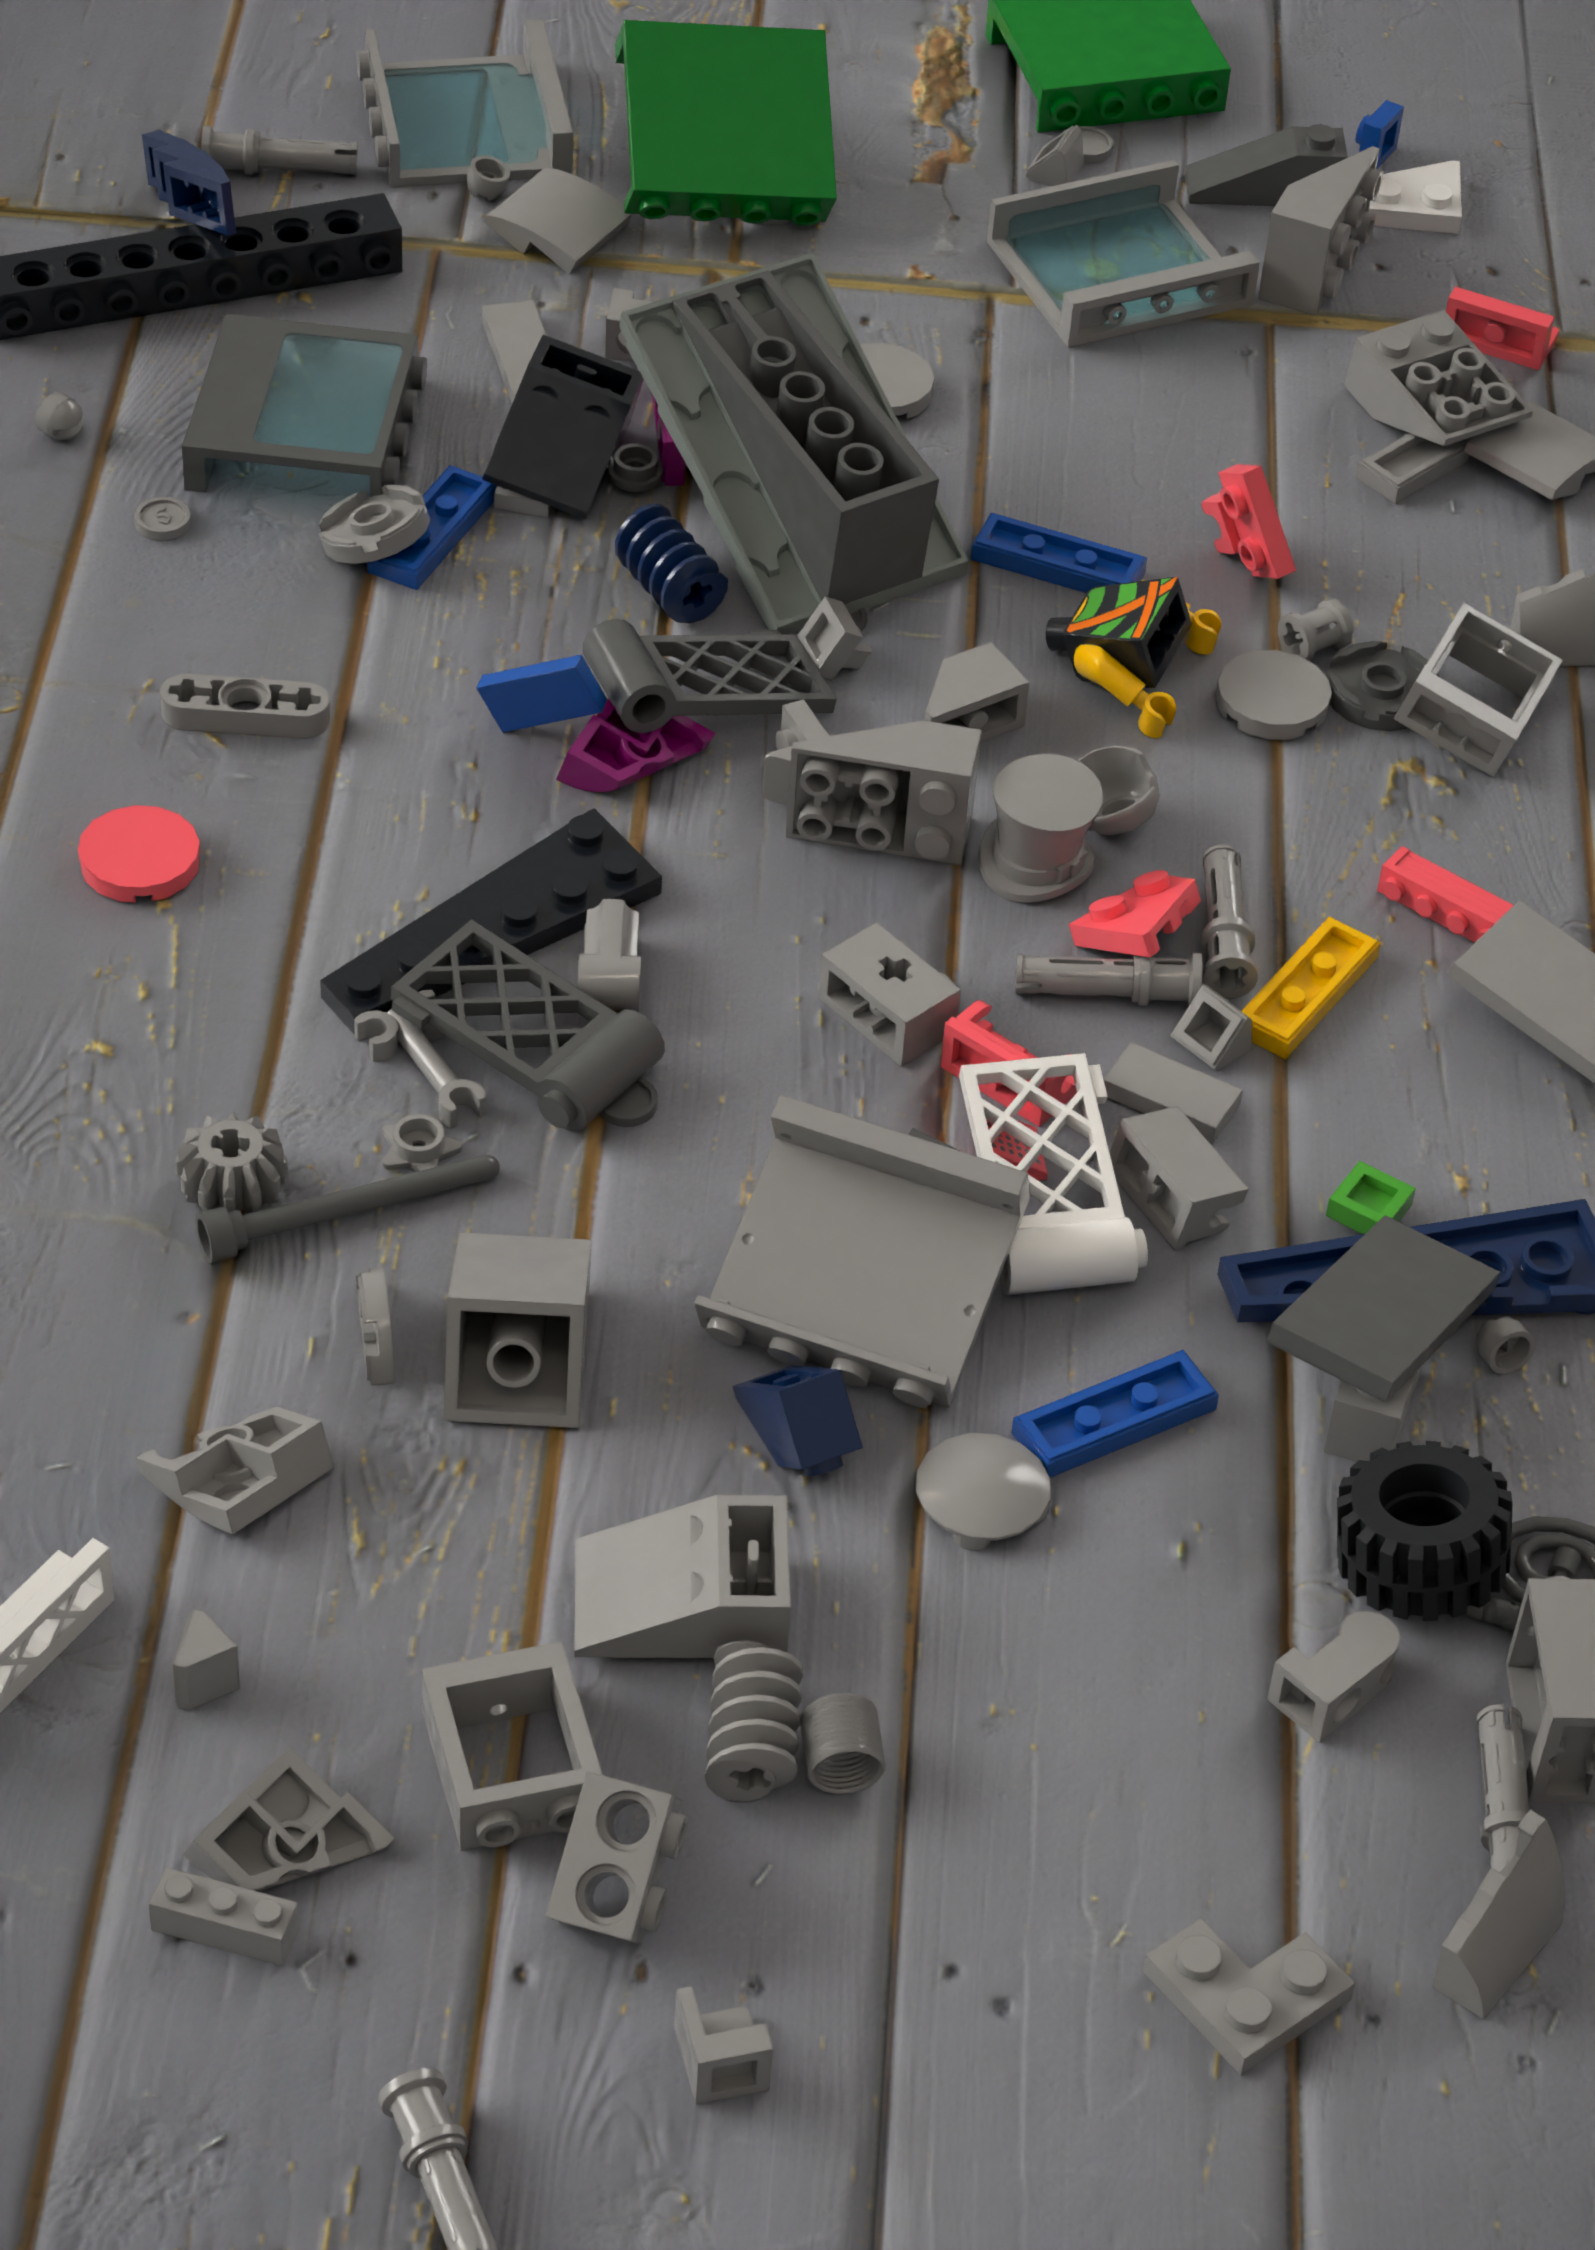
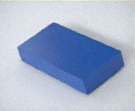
(542, 693)

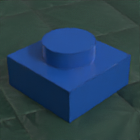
(1381, 130)

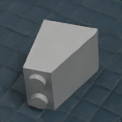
(517, 1330)

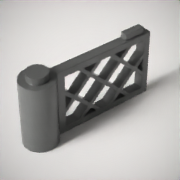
(647, 685)
(576, 1079)

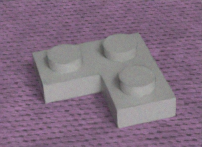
(1241, 2008)

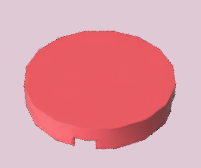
(139, 853)

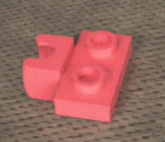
(1250, 522)

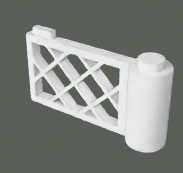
(1074, 1243)

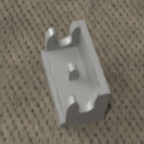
(1174, 1175)

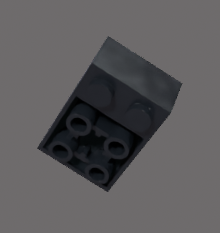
(564, 426)

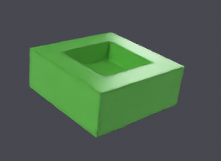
(1367, 1197)

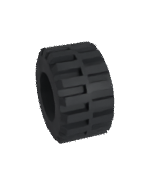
(1424, 1530)

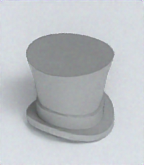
(1040, 828)

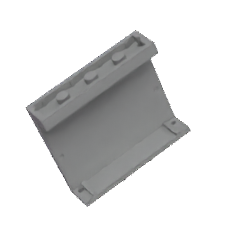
(867, 1253)

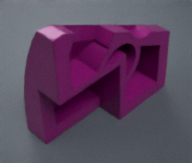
(614, 756)

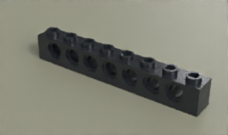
(197, 265)

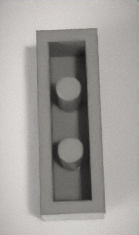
(224, 1916)

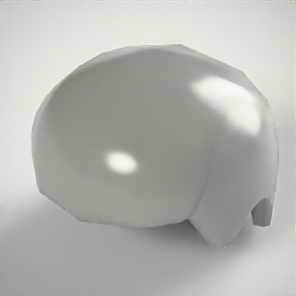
(1127, 788)

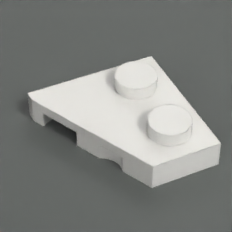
(1420, 199)

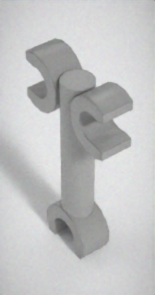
(390, 1029)

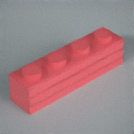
(1440, 895)

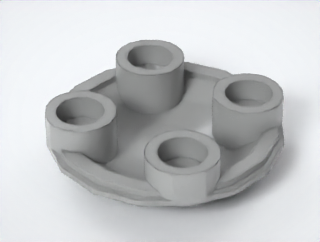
(983, 1488)

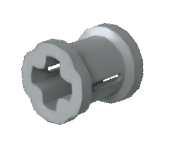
(1319, 619)

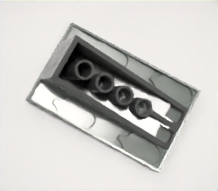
(793, 443)

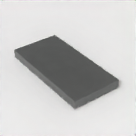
(1383, 1308)

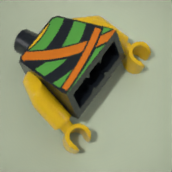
(1128, 638)

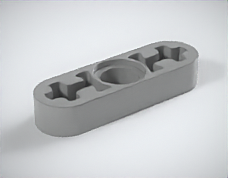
(300, 713)

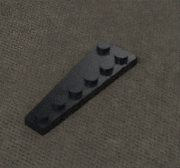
(524, 902)

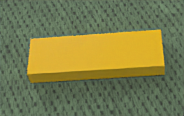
(1309, 986)

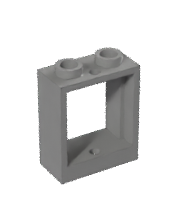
(1460, 720)
(1554, 1688)
(495, 1690)

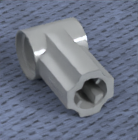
(610, 962)

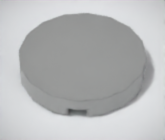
(903, 377)
(375, 526)
(1273, 694)

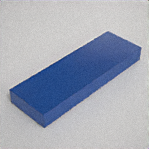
(454, 507)
(1053, 555)
(1116, 1413)

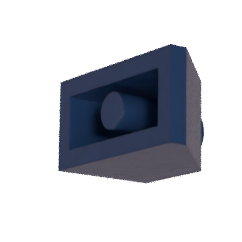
(801, 1417)

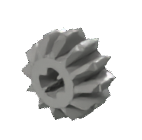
(231, 1164)

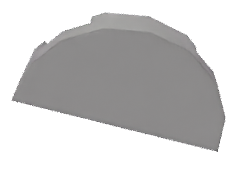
(375, 1325)

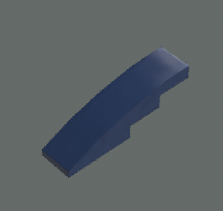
(189, 182)

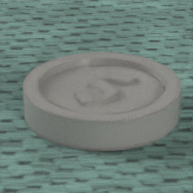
(1096, 144)
(162, 518)

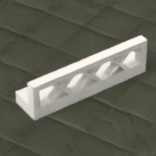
(51, 1613)

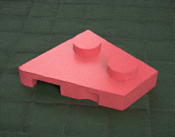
(1133, 919)

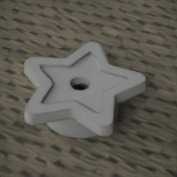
(417, 1130)

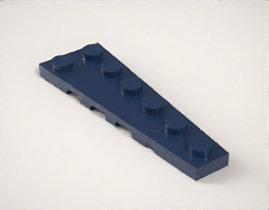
(1539, 1250)

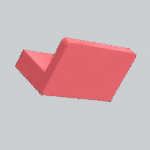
(1503, 327)

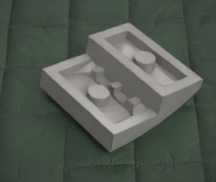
(560, 217)
(1539, 452)

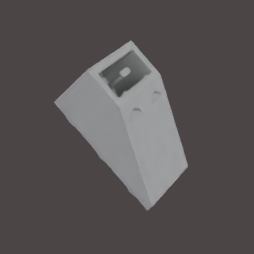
(1319, 232)
(1431, 381)
(887, 789)
(685, 1580)

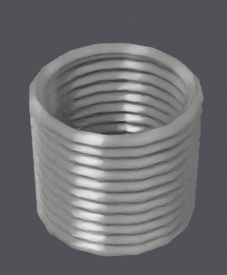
(842, 1743)

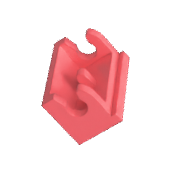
(975, 1043)

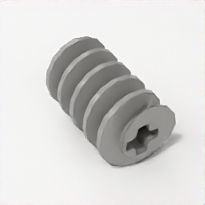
(753, 1721)

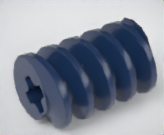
(670, 564)

